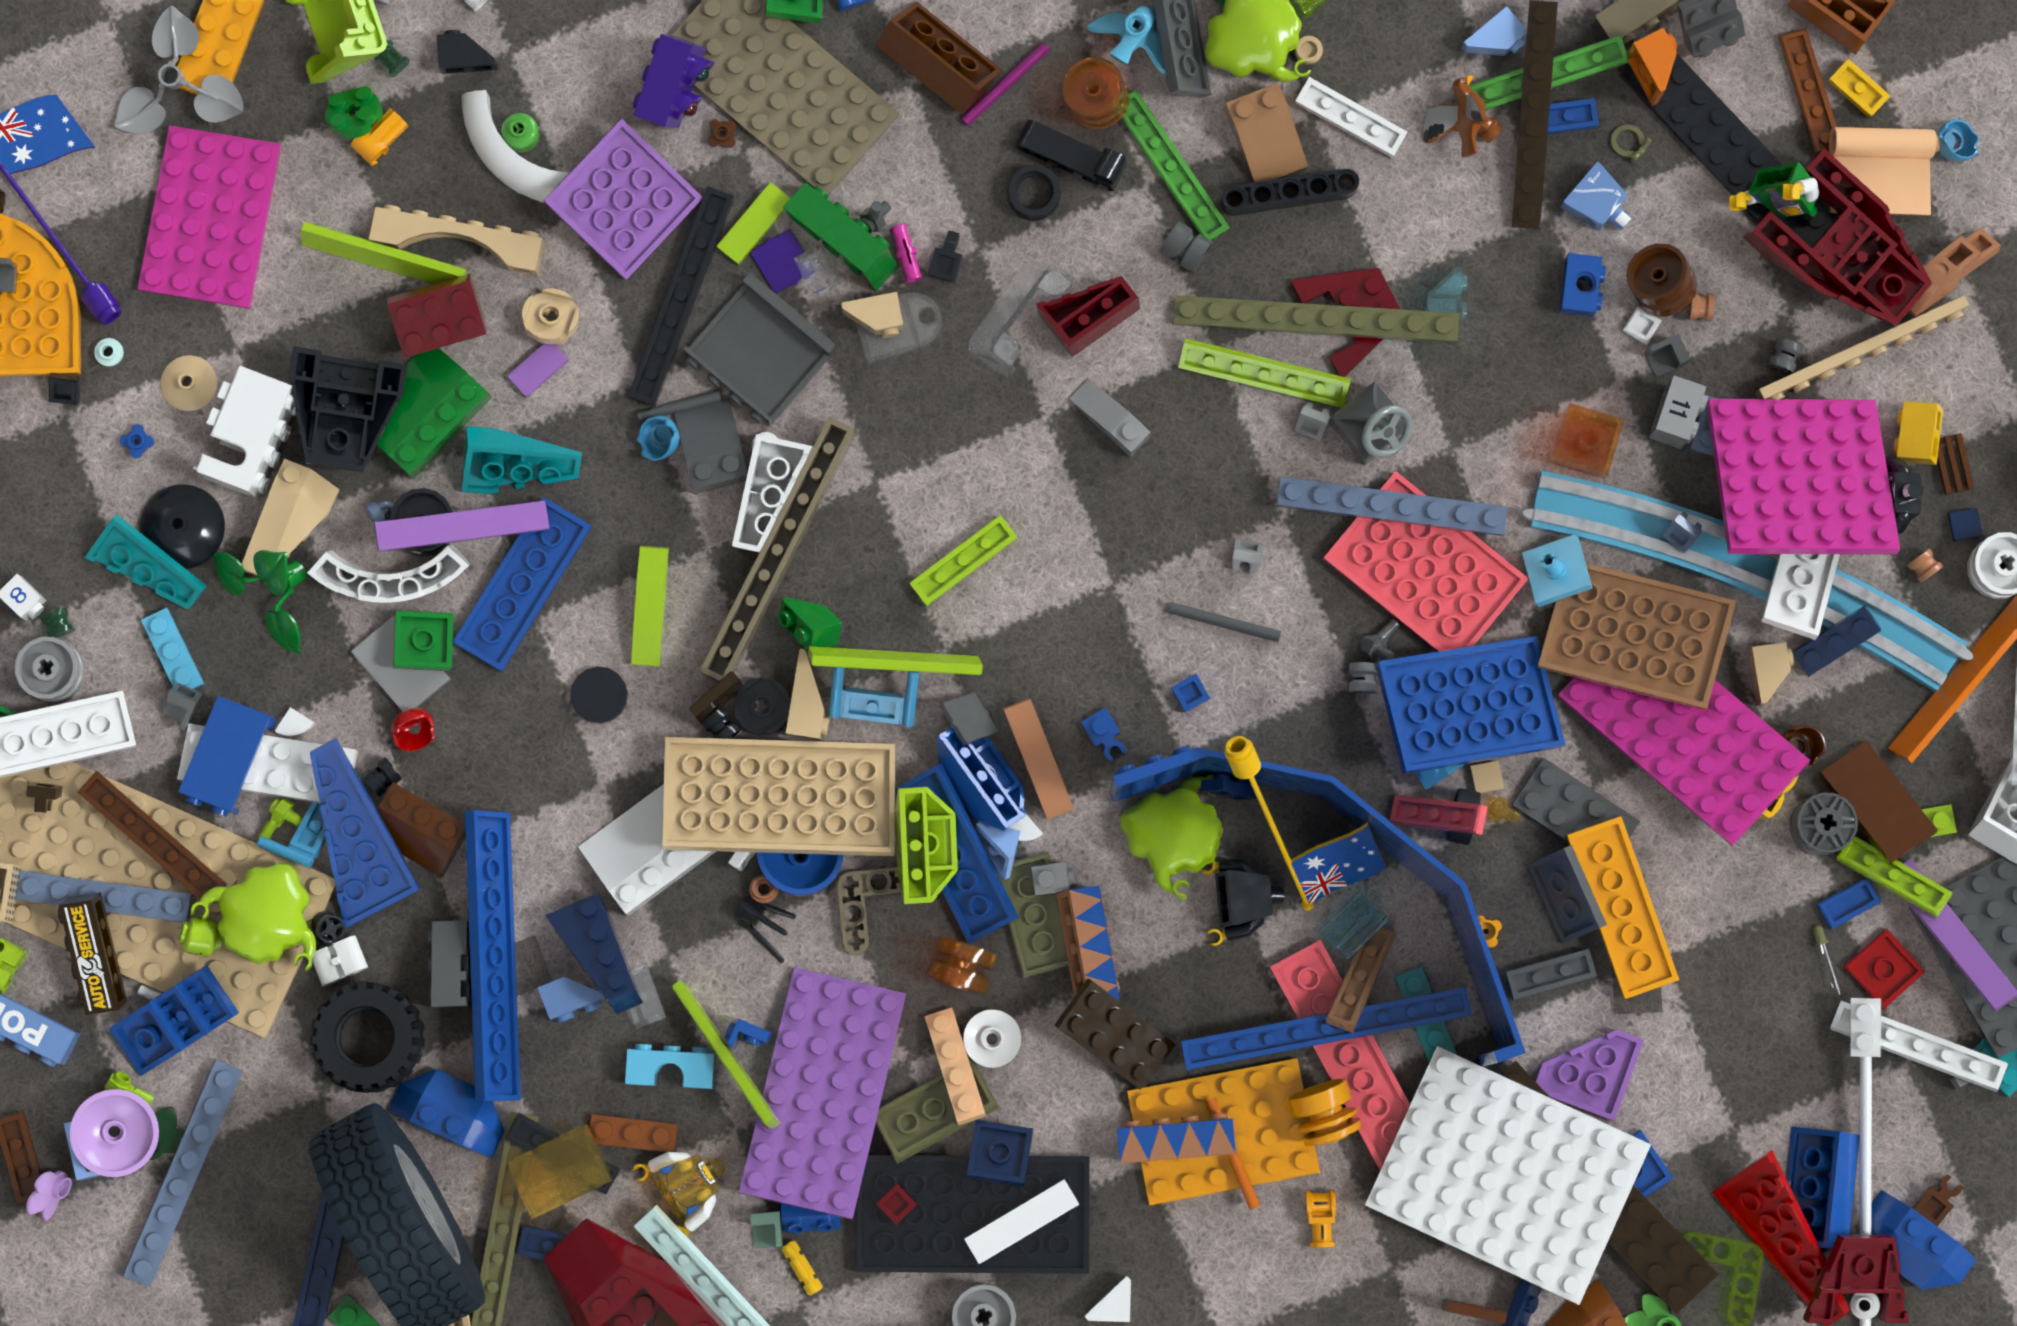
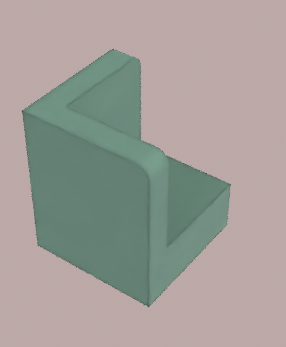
(767, 1229)

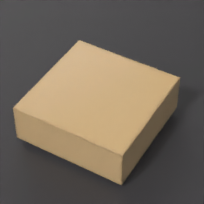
(1487, 777)

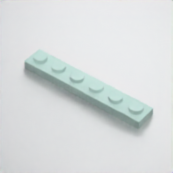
(697, 1270)

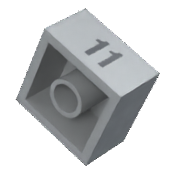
(1678, 411)

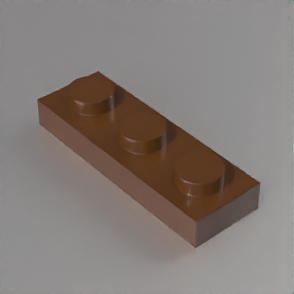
(19, 1155)

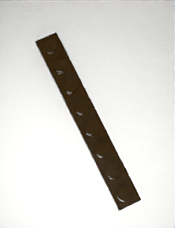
(1534, 114)

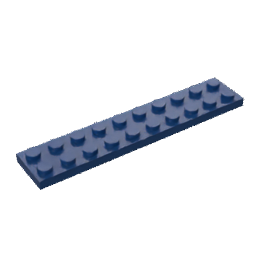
(492, 956)

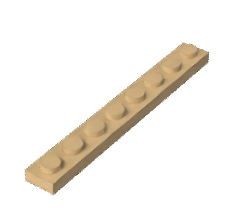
(1874, 346)

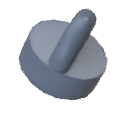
(375, 513)

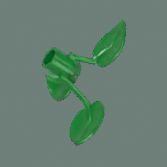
(278, 577)

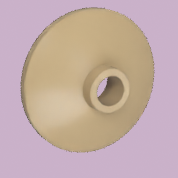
(195, 395)

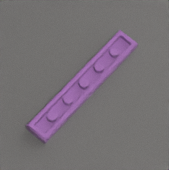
(461, 526)
(1967, 954)

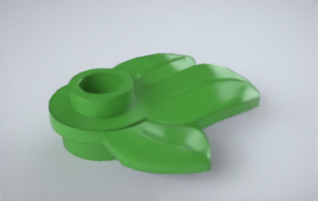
(1653, 1313)

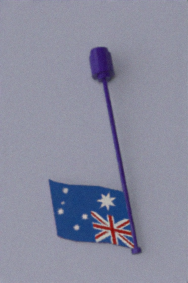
(34, 137)

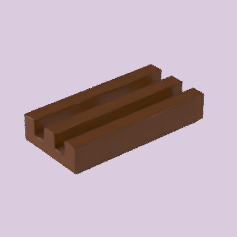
(1953, 463)

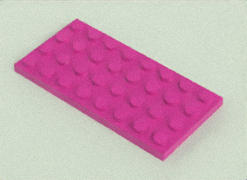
(1713, 761)

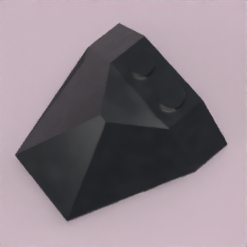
(342, 406)

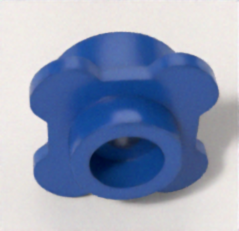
(129, 441)

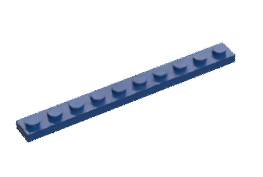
(1315, 1031)

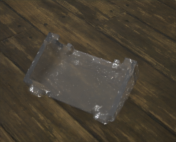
(990, 339)

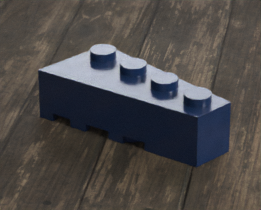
(594, 943)

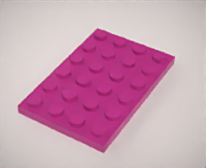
(209, 217)

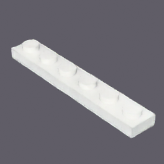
(1930, 1050)

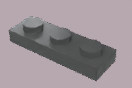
(1550, 974)

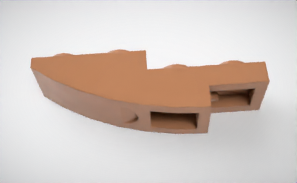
(1954, 264)

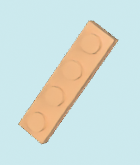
(955, 1066)

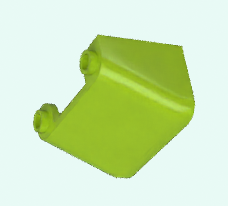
(345, 35)

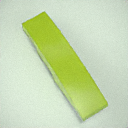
(650, 606)

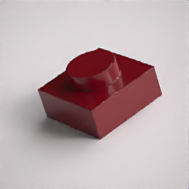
(896, 1204)

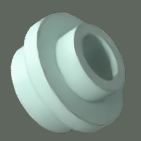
(116, 356)

